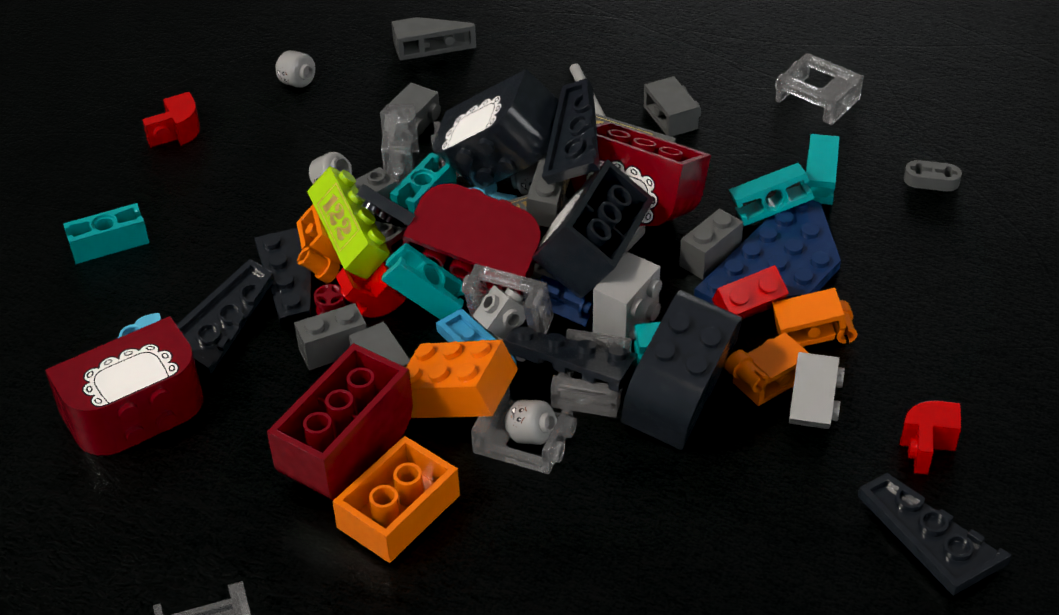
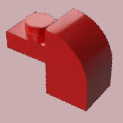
(177, 123)
(372, 295)
(930, 427)

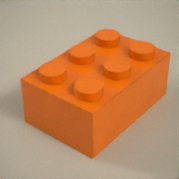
(459, 378)
(396, 498)

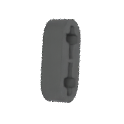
(932, 175)

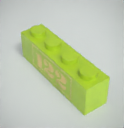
(348, 223)

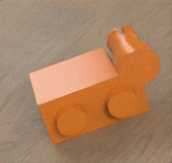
(317, 252)
(812, 316)
(766, 369)

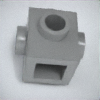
(501, 311)

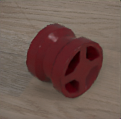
(328, 298)

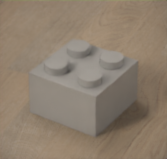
(627, 297)

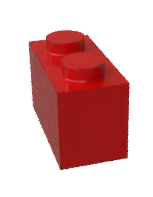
(752, 293)

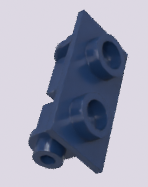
(567, 304)

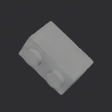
(815, 390)

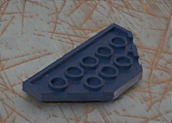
(794, 242)

